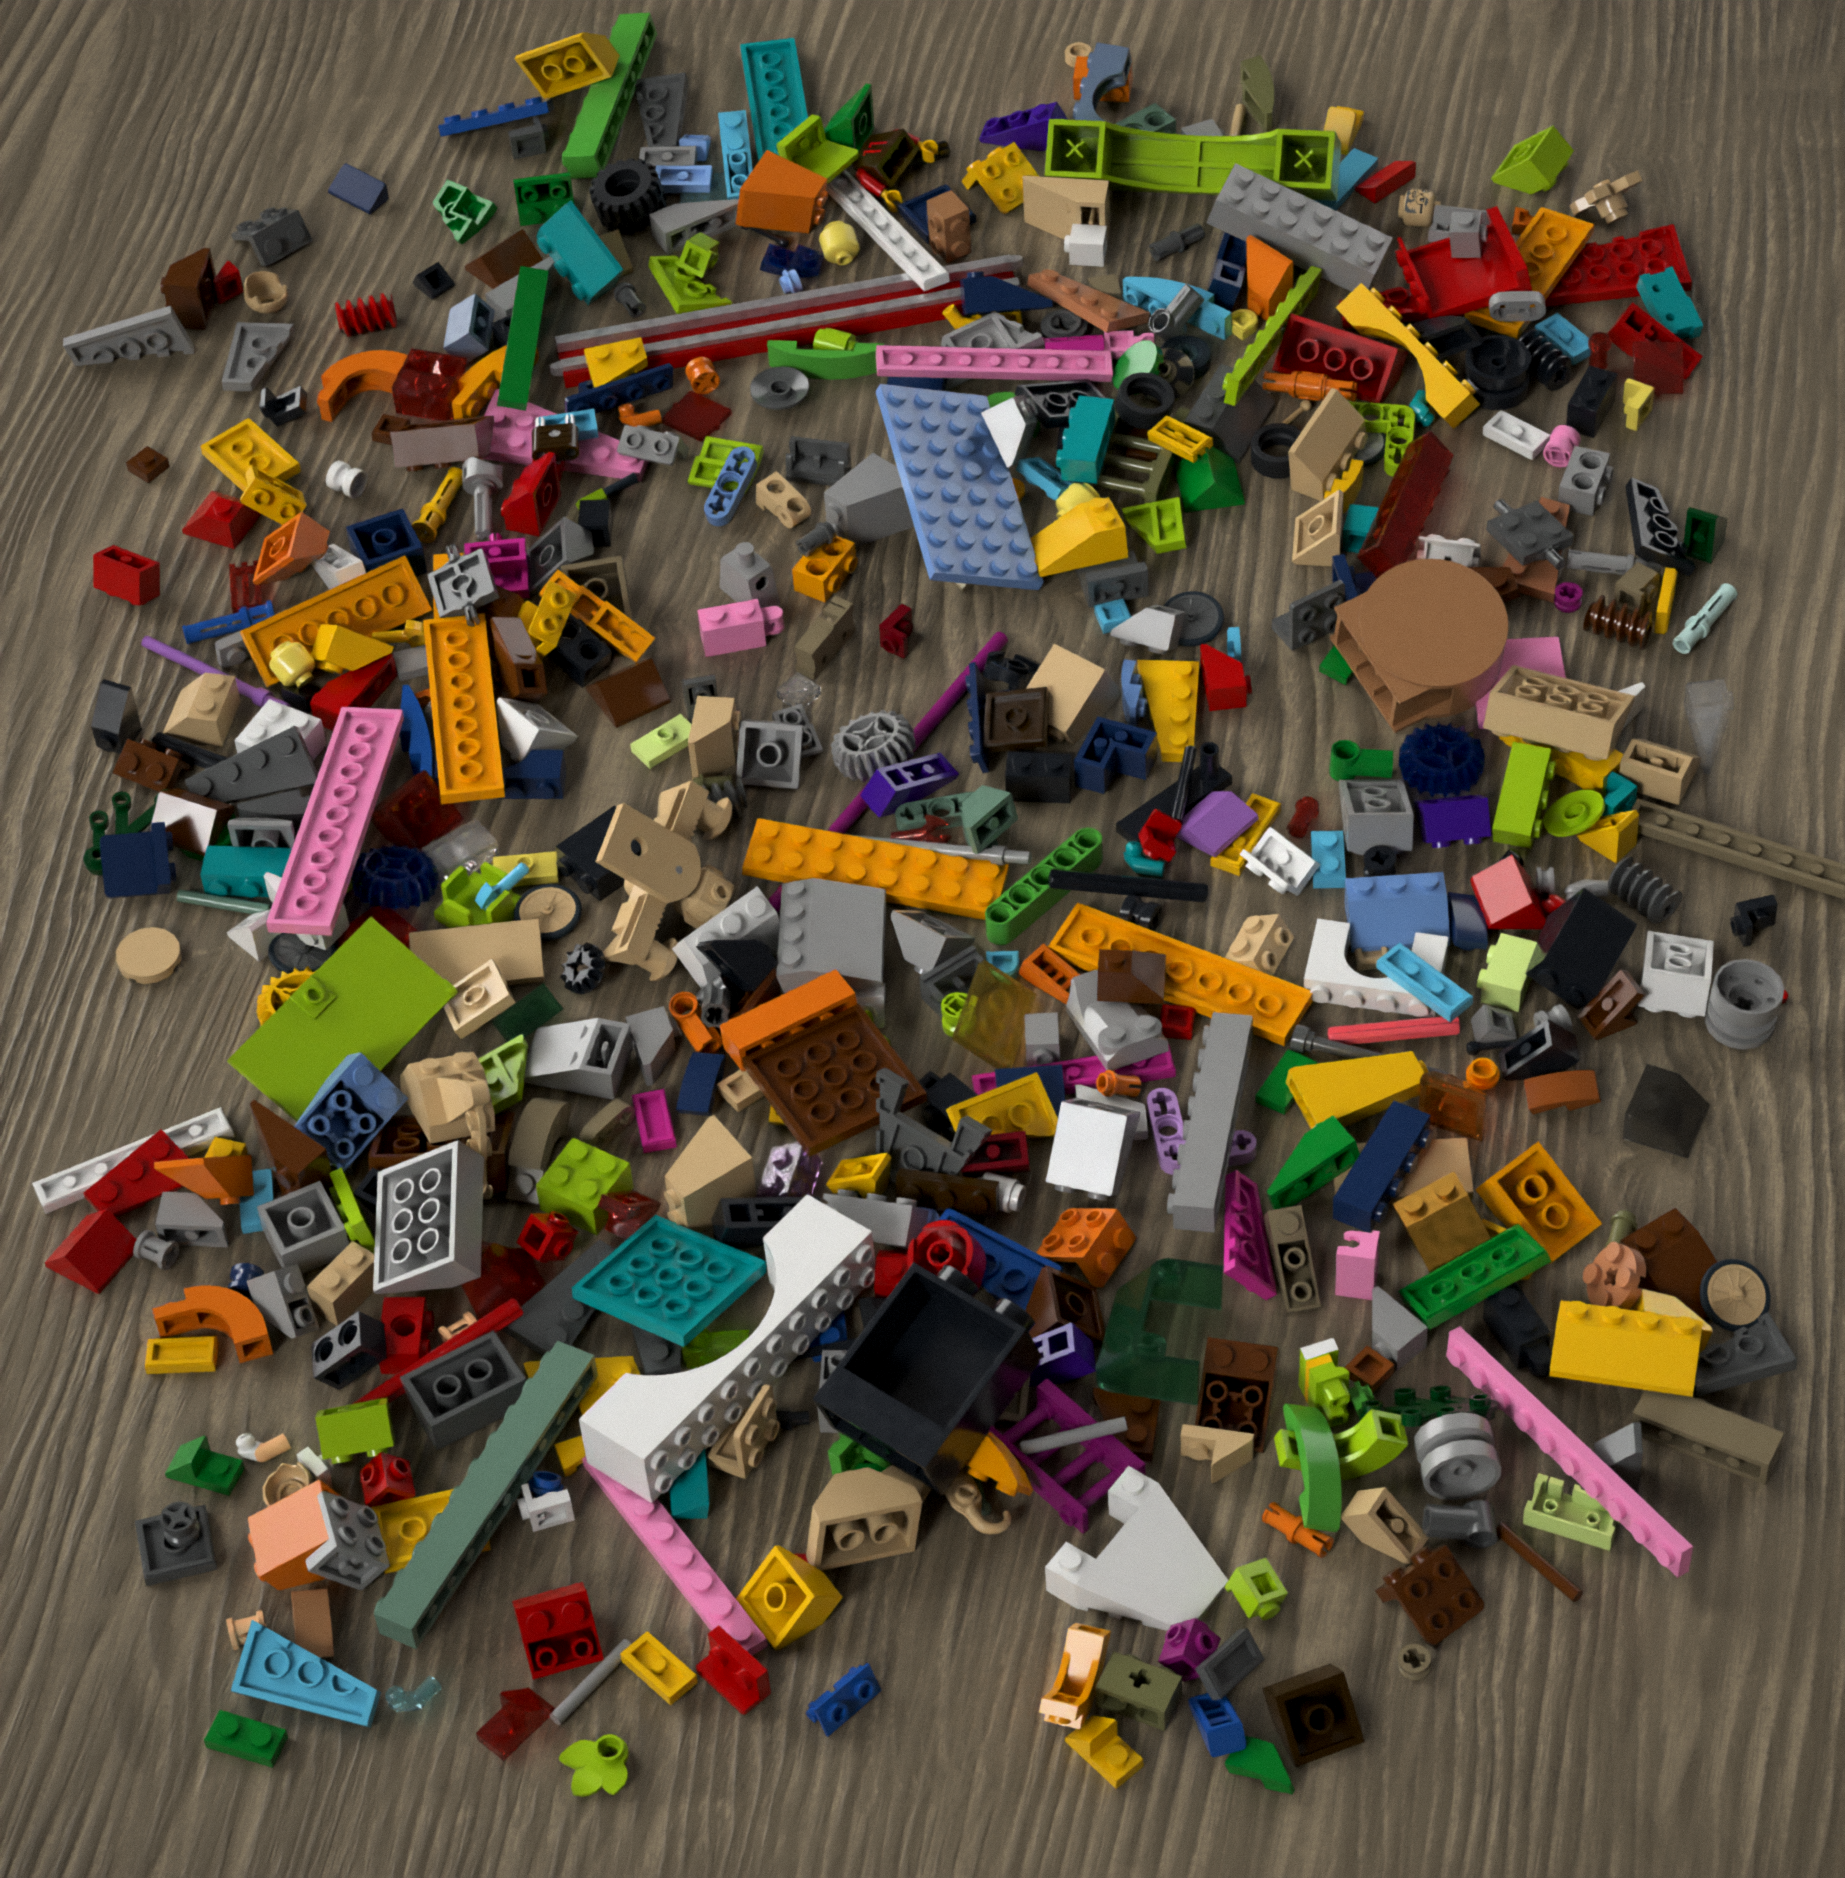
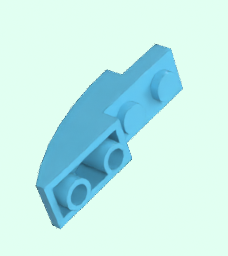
(735, 150)
(1158, 293)

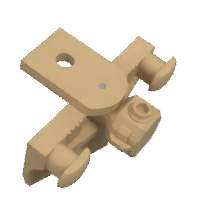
(664, 873)

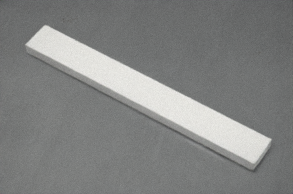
(887, 231)

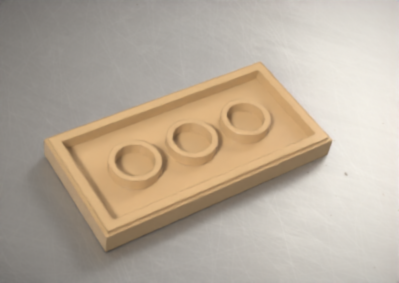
(461, 950)
(1435, 1162)

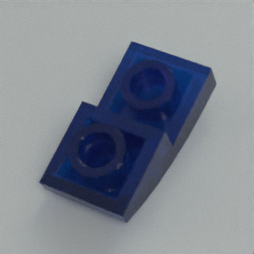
(804, 260)

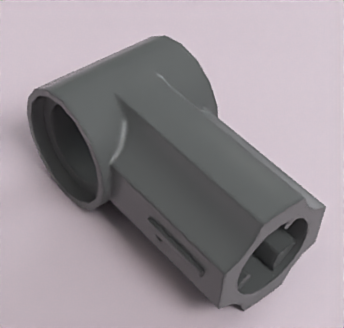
(1172, 320)
(716, 1001)
(1471, 1523)

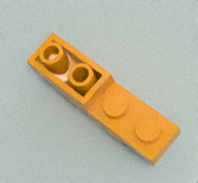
(480, 384)
(997, 1462)

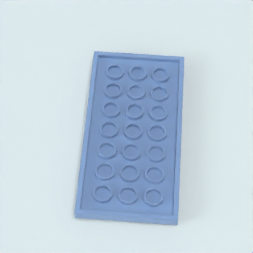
(958, 488)

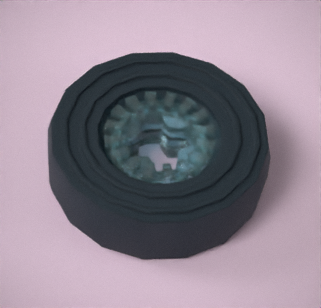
(1195, 349)

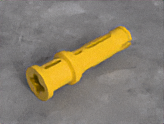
(434, 512)

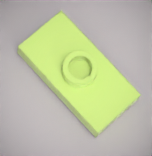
(662, 741)

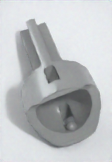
(482, 481)

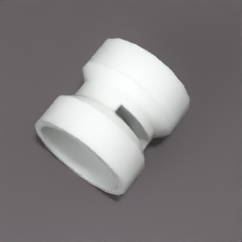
(342, 477)

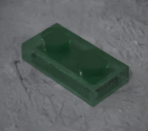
(528, 1014)

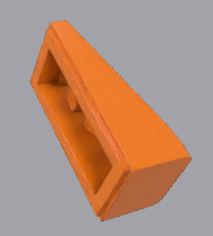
(1032, 973)

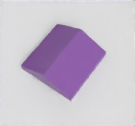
(1216, 822)

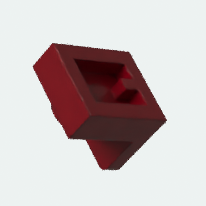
(896, 630)

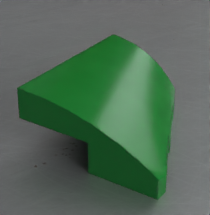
(463, 210)

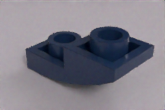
(1467, 922)
(700, 1083)

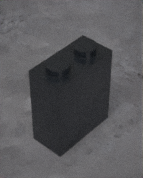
(578, 857)

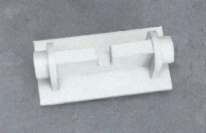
(1461, 551)

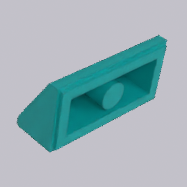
(690, 1492)

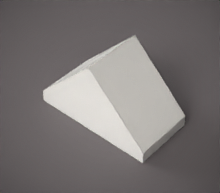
(253, 935)

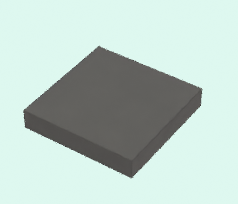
(166, 1562)

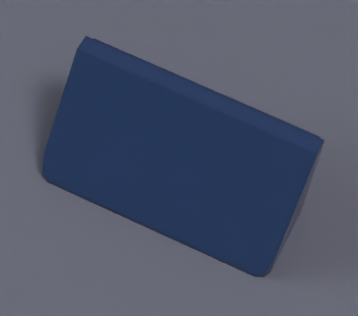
(358, 189)

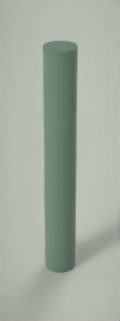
(221, 902)

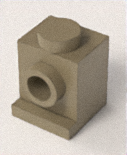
(1637, 587)

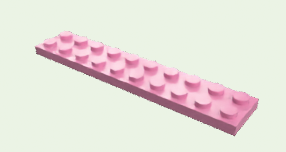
(335, 822)

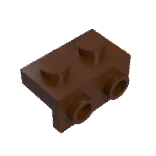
(149, 767)

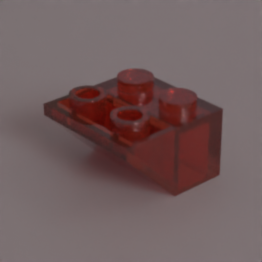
(428, 384)
(504, 1275)

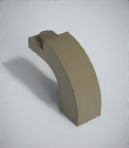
(532, 1145)

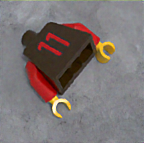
(885, 159)

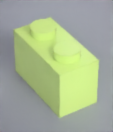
(1505, 979)

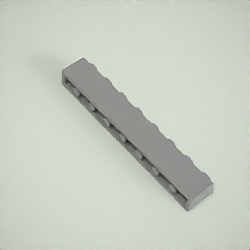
(1212, 1122)

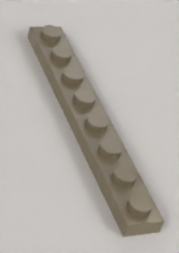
(1741, 848)

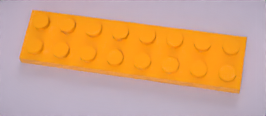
(463, 710)
(906, 872)
(1191, 974)

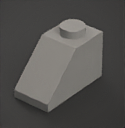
(653, 1041)
(189, 1221)
(1395, 1330)

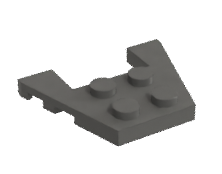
(915, 1145)

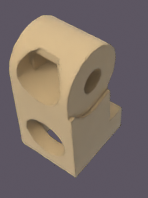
(782, 500)

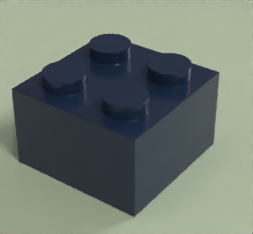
(386, 539)

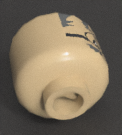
(1417, 207)

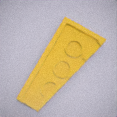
(1172, 703)

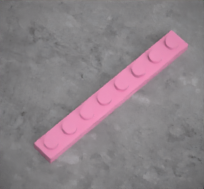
(993, 363)
(682, 1562)

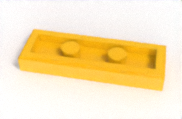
(1230, 858)

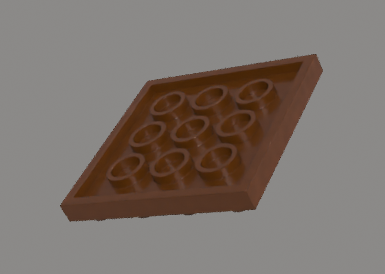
(827, 1078)

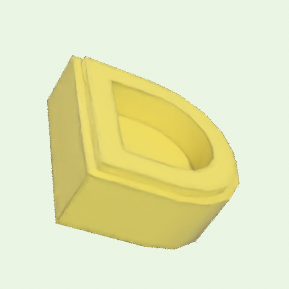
(1244, 323)

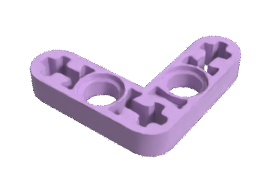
(1169, 1145)

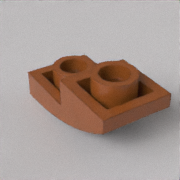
(1559, 1089)

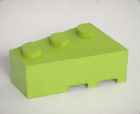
(1523, 795)

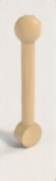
(1305, 405)

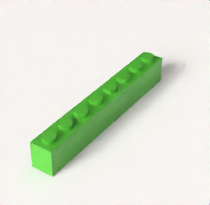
(610, 98)

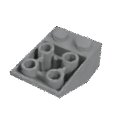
(580, 1057)

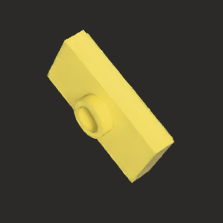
(541, 867)

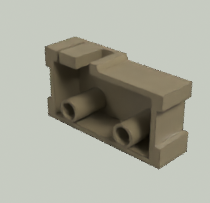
(825, 638)

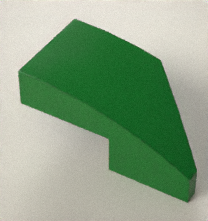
(1261, 1762)

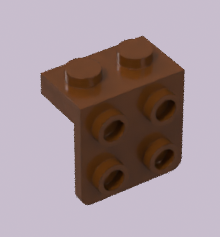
(1433, 1593)

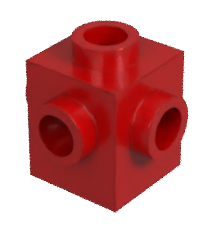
(547, 1236)
(386, 1480)

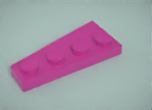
(1245, 1237)

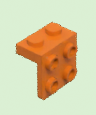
(1092, 1239)

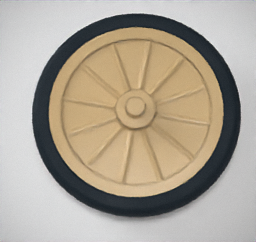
(554, 905)
(1734, 1294)

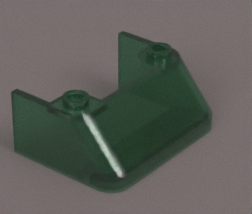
(1137, 1360)

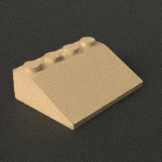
(1557, 712)

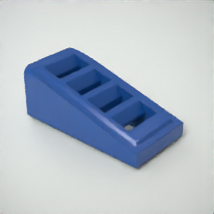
(1218, 1727)

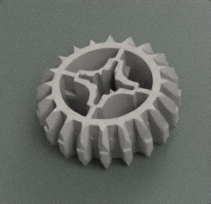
(872, 744)

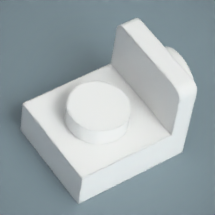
(547, 1510)

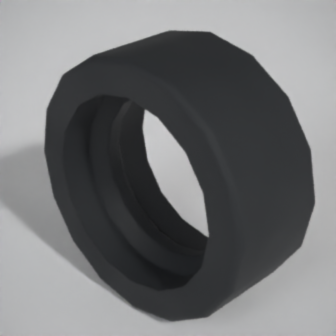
(1147, 384)
(1268, 436)

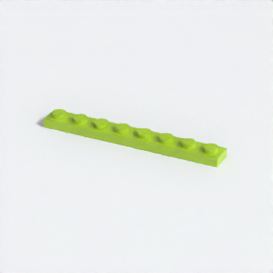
(1270, 338)

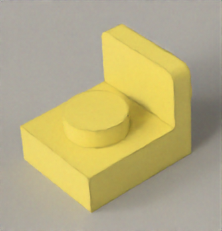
(1638, 402)

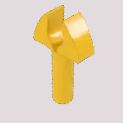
(412, 634)

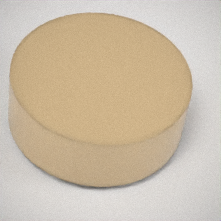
(1074, 50)

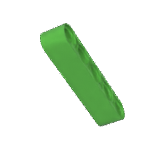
(1032, 895)

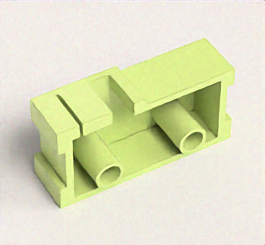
(1569, 1515)

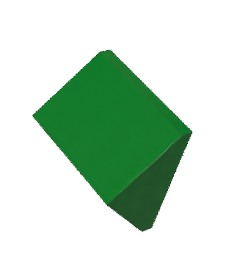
(1209, 482)

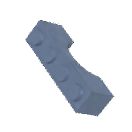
(1107, 70)

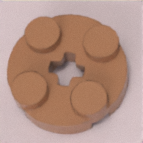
(1618, 1264)

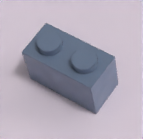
(469, 328)

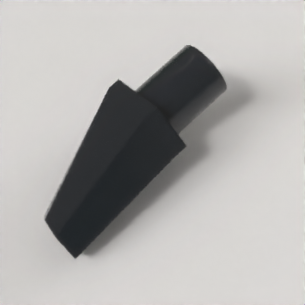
(788, 1419)

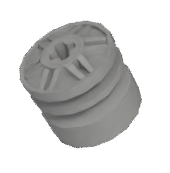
(1744, 1004)

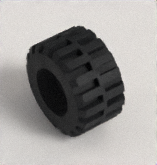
(627, 195)

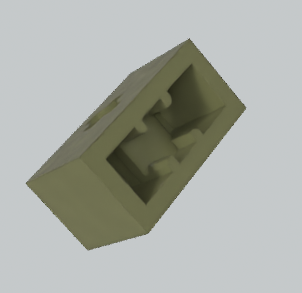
(1139, 1690)

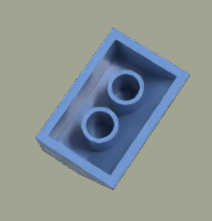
(1394, 909)

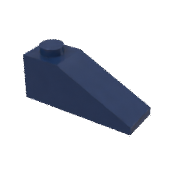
(989, 294)

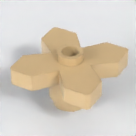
(1608, 198)

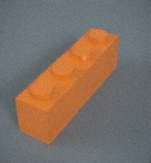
(786, 1015)

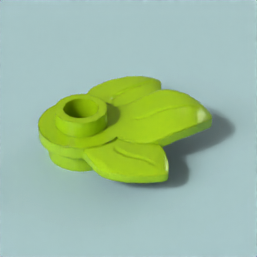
(594, 1769)

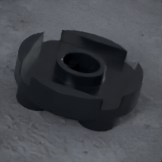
(1015, 672)

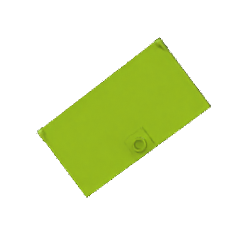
(360, 1000)

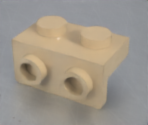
(1261, 943)

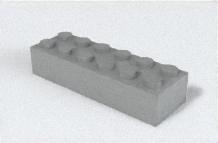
(1299, 228)

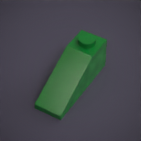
(1315, 1161)

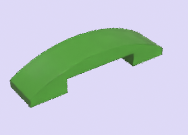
(824, 363)
(1319, 1465)

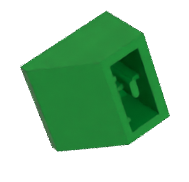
(542, 197)

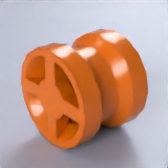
(702, 375)

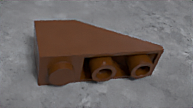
(517, 661)

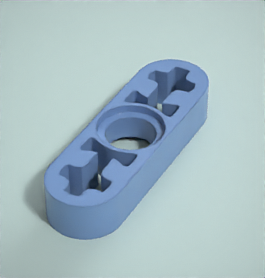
(732, 498)

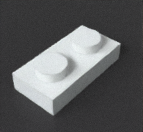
(1516, 434)

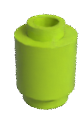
(834, 340)

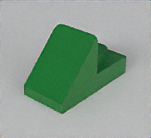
(203, 1468)

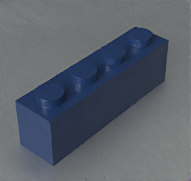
(1382, 1167)

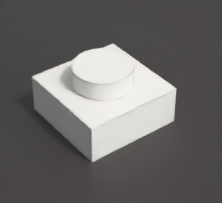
(316, 1465)

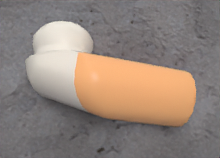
(259, 1451)

